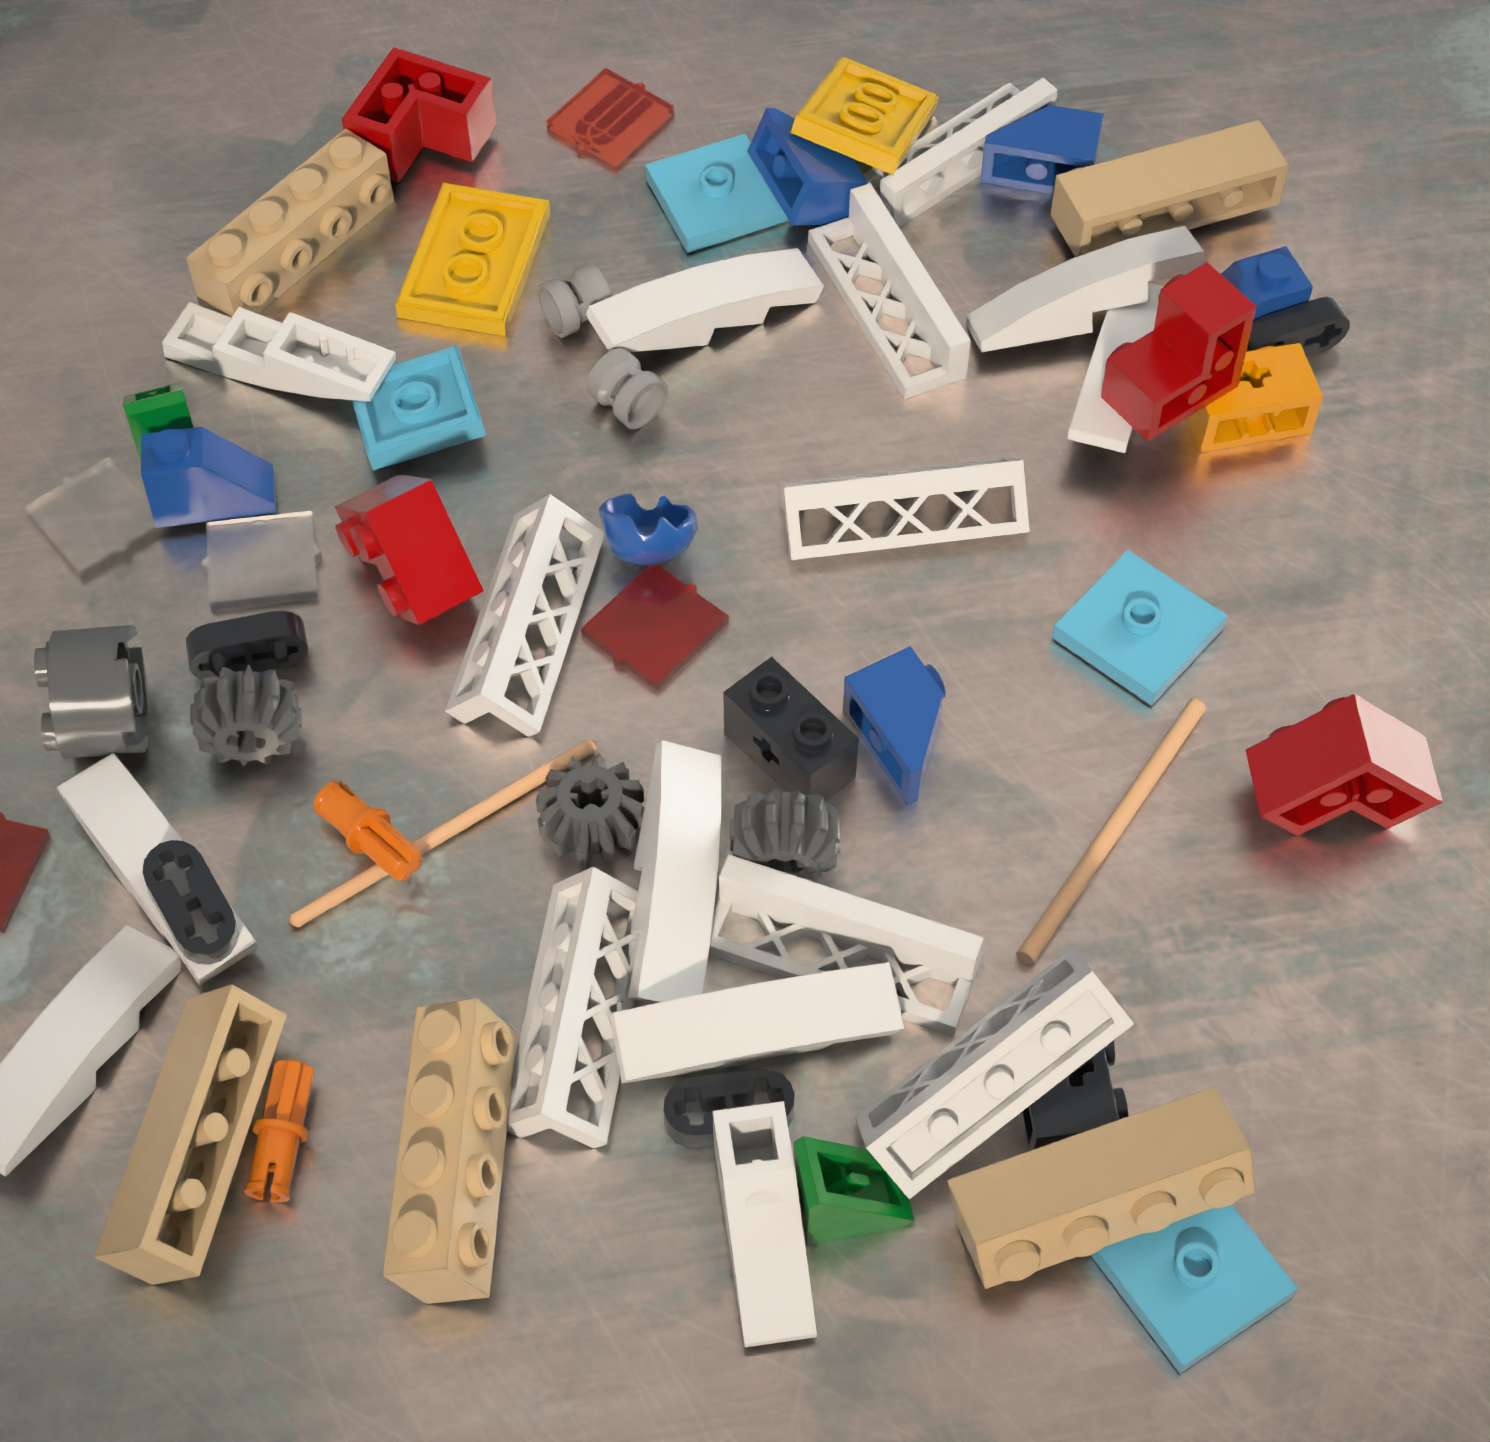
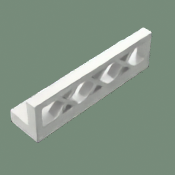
(954, 151)
(906, 282)
(904, 484)
(508, 611)
(848, 923)
(557, 1008)
(991, 1073)

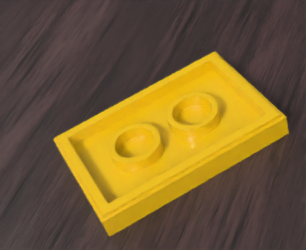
(865, 115)
(473, 259)

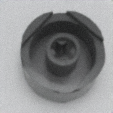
(93, 692)

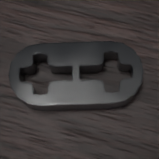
(1313, 324)
(256, 640)
(176, 909)
(720, 1093)

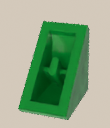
(157, 411)
(845, 1192)

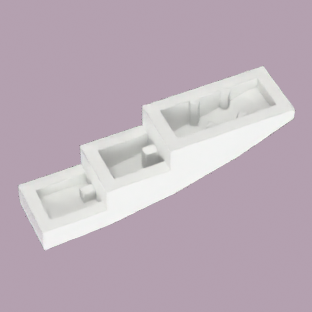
(1063, 298)
(693, 302)
(283, 356)
(1093, 417)
(125, 829)
(678, 874)
(755, 1022)
(74, 1036)

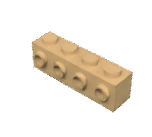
(1169, 187)
(292, 227)
(191, 1137)
(451, 1153)
(1102, 1187)

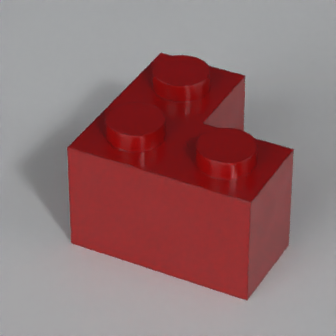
(420, 105)
(1187, 357)
(413, 545)
(1341, 763)

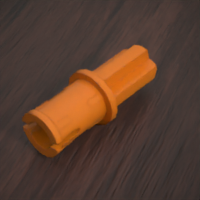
(367, 830)
(280, 1130)

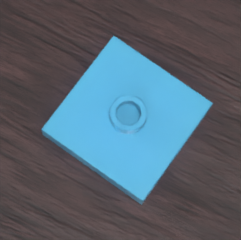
(713, 193)
(419, 410)
(1139, 627)
(1196, 1282)

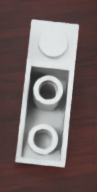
(764, 1223)

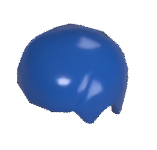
(645, 535)

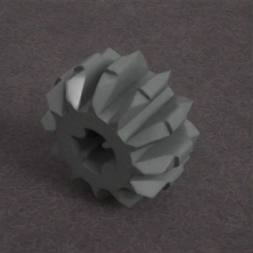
(246, 715)
(590, 809)
(787, 832)

